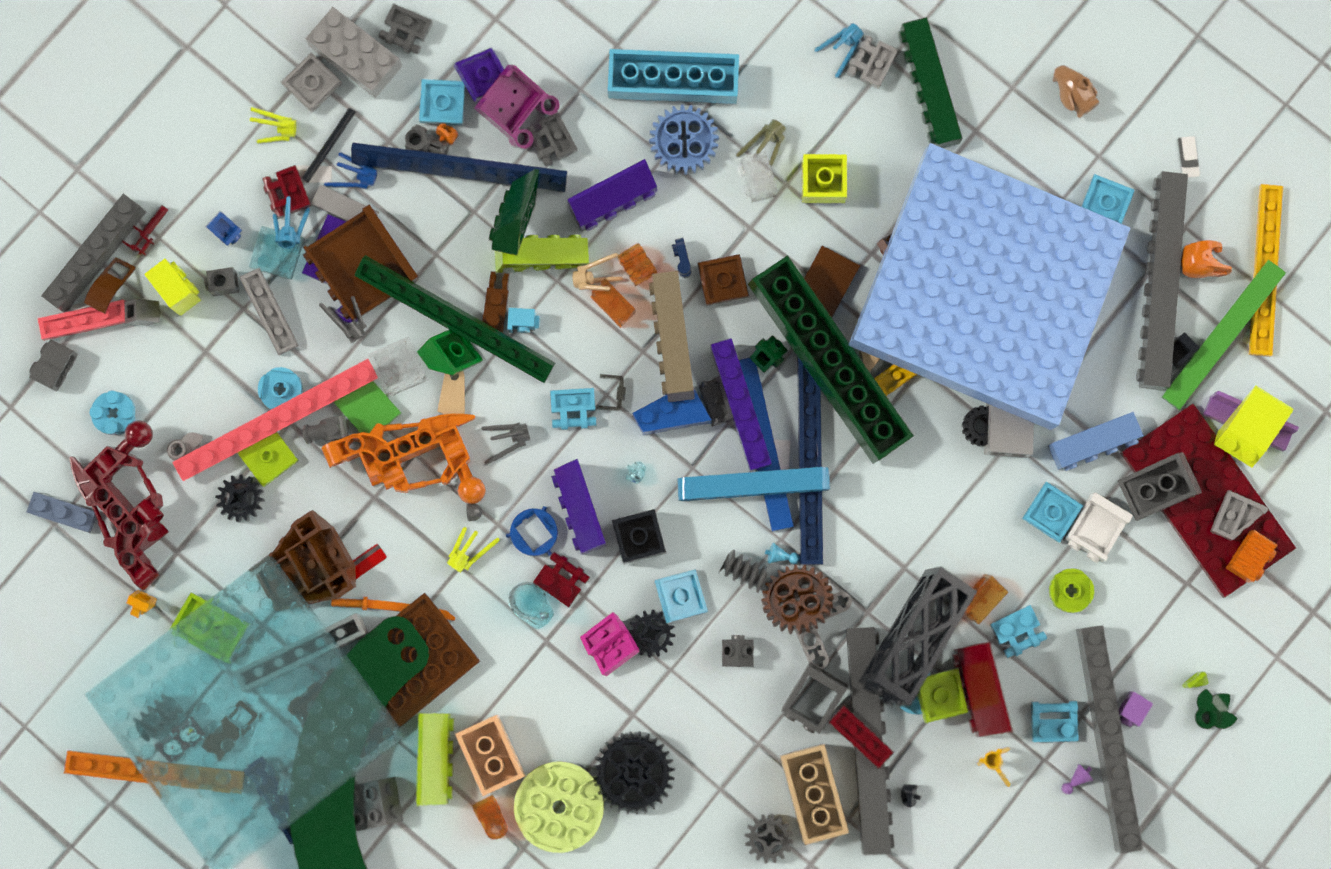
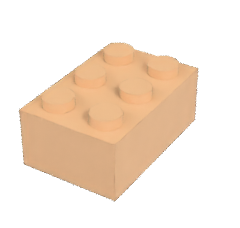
(490, 755)

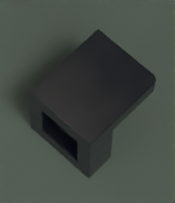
(1183, 349)

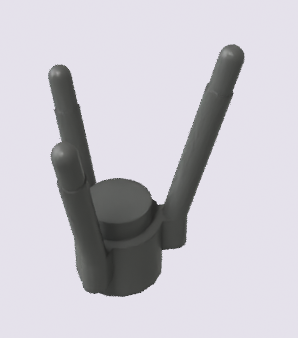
(353, 330)
(518, 433)

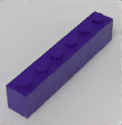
(740, 405)

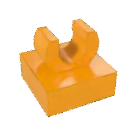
(141, 603)

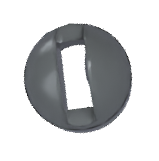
(473, 511)

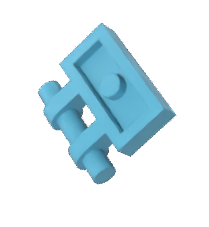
(573, 401)
(1014, 625)

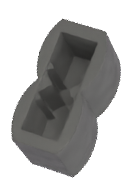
(53, 365)

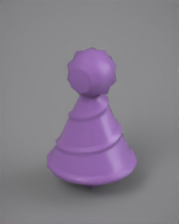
(1080, 777)

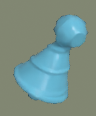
(777, 554)

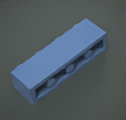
(1096, 440)

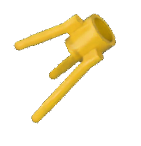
(994, 762)

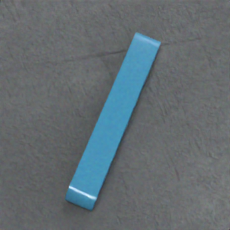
(753, 484)

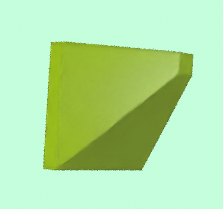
(1197, 680)

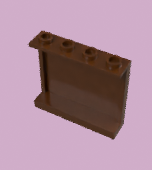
(340, 254)

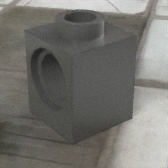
(231, 284)

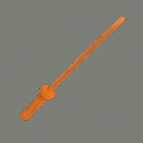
(366, 603)

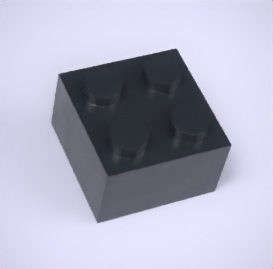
(639, 536)

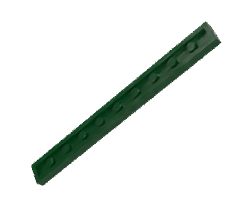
(454, 319)

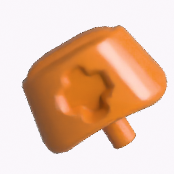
(446, 133)

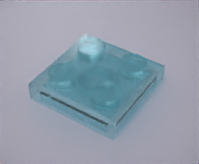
(272, 257)

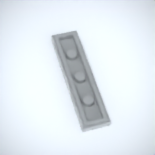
(269, 311)

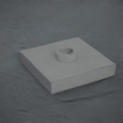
(311, 82)

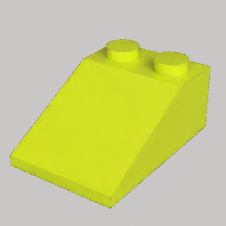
(1253, 426)

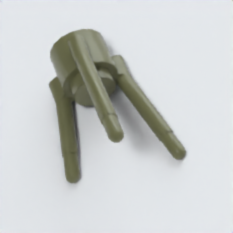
(772, 132)

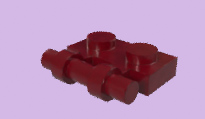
(292, 186)
(556, 584)

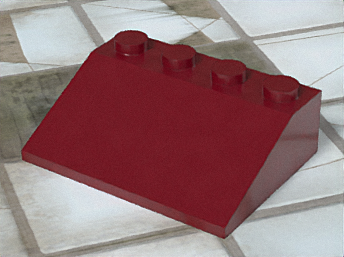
(982, 690)

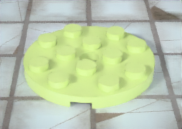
(555, 830)

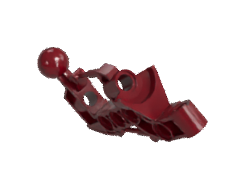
(96, 480)

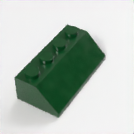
(515, 214)

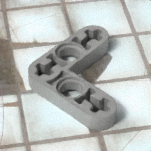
(822, 652)

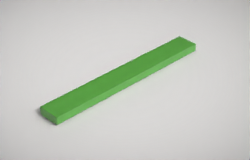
(1223, 335)

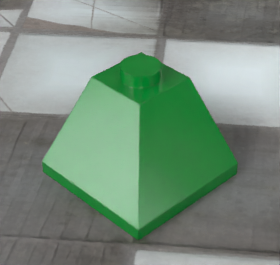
(449, 353)

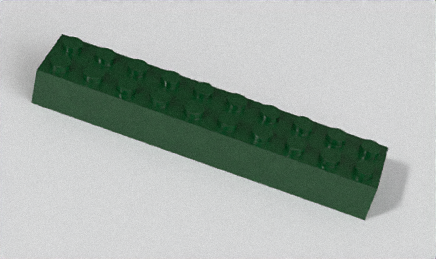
(830, 359)

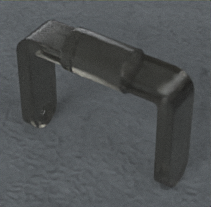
(621, 391)

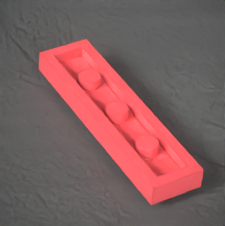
(81, 321)

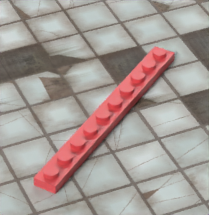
(275, 419)

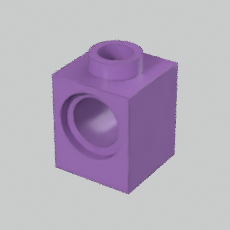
(1134, 709)

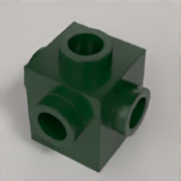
(768, 353)

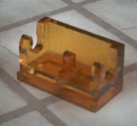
(613, 304)
(988, 596)

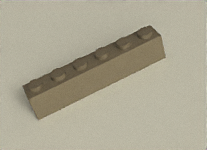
(673, 337)

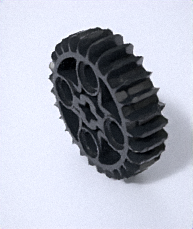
(648, 800)

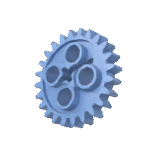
(703, 138)

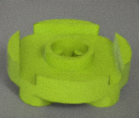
(1061, 582)

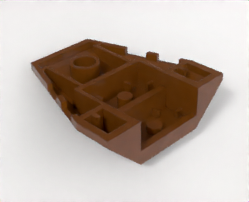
(315, 559)

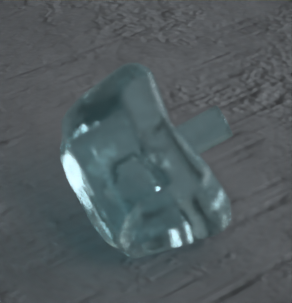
(636, 472)

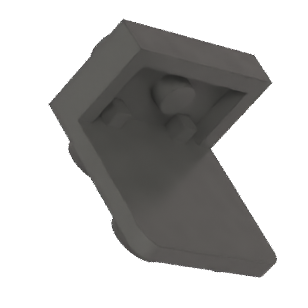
(377, 804)

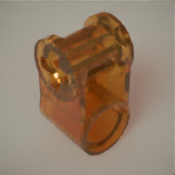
(488, 813)

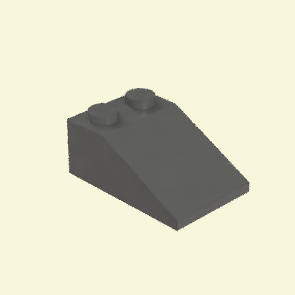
(1159, 486)

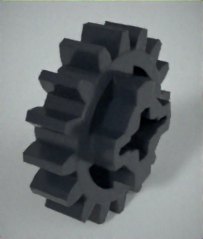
(233, 504)
(648, 624)

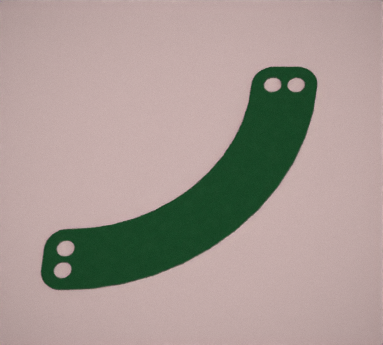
(328, 831)

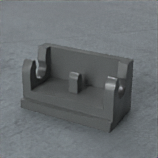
(716, 401)

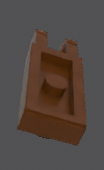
(496, 302)

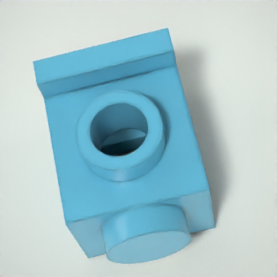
(522, 320)

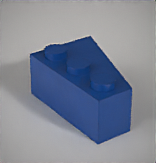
(667, 416)

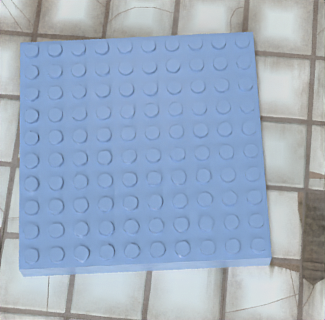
(990, 287)

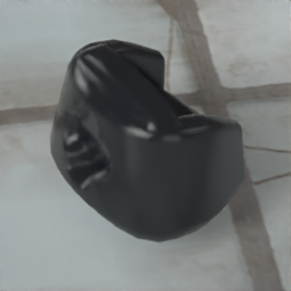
(909, 795)

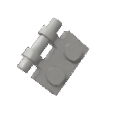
(878, 64)

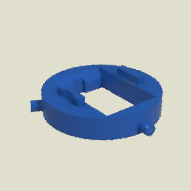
(547, 521)

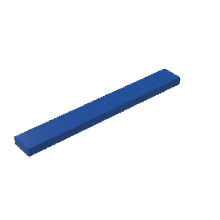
(776, 505)

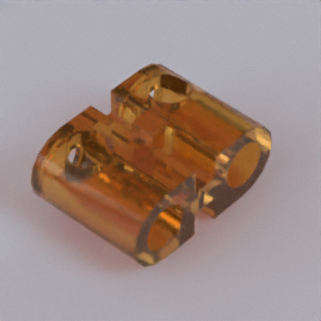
(636, 264)

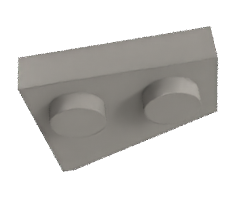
(1236, 515)

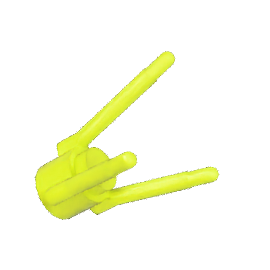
(285, 125)
(458, 558)

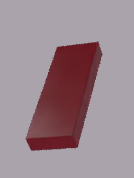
(861, 737)

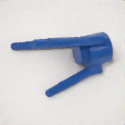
(365, 175)

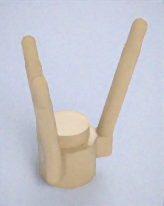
(583, 279)

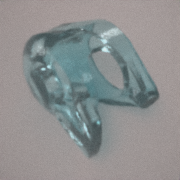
(530, 604)

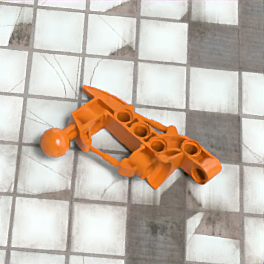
(443, 434)

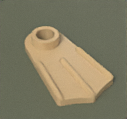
(452, 395)

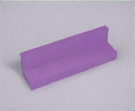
(1223, 405)

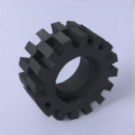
(968, 425)

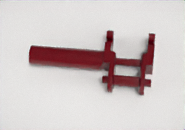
(151, 225)

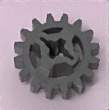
(767, 848)

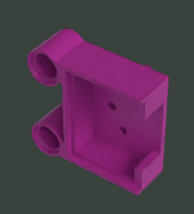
(512, 101)

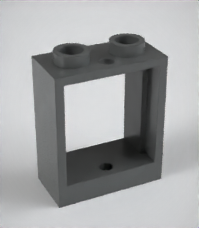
(826, 679)

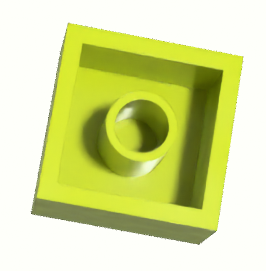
(824, 178)
(172, 287)

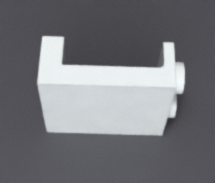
(1097, 527)

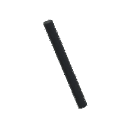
(328, 145)

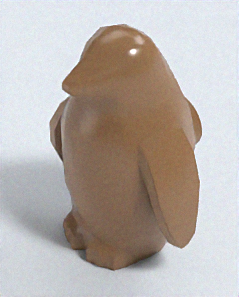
(1075, 90)

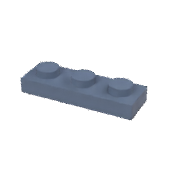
(61, 512)

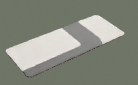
(1188, 156)

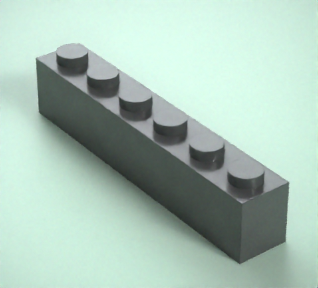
(93, 253)

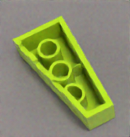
(544, 253)

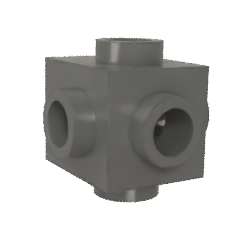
(737, 652)

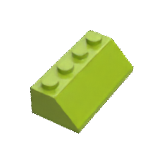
(434, 759)

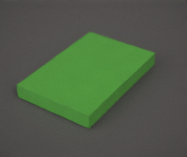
(367, 407)

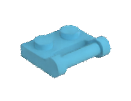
(1054, 729)

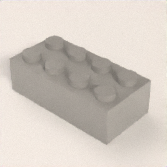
(353, 52)

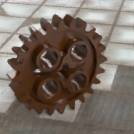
(803, 616)

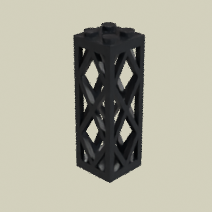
(904, 687)

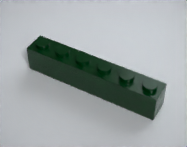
(930, 83)

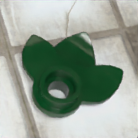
(1215, 708)

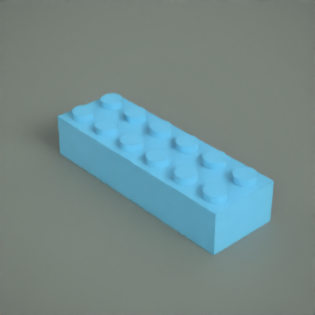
(673, 76)

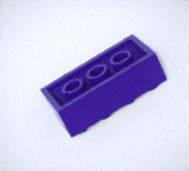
(612, 196)
(579, 507)

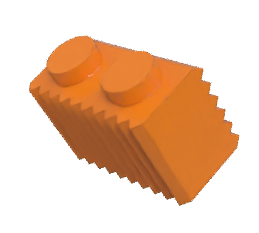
(1252, 556)

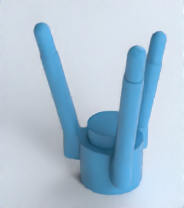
(848, 36)
(287, 237)

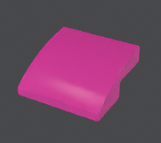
(609, 644)

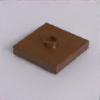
(723, 279)

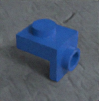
(224, 229)

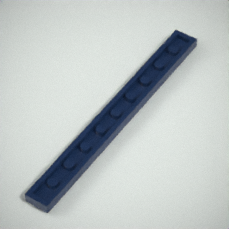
(453, 166)
(809, 457)

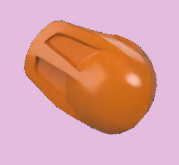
(1199, 262)

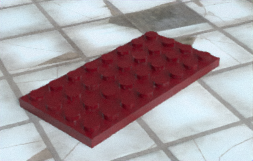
(1215, 475)

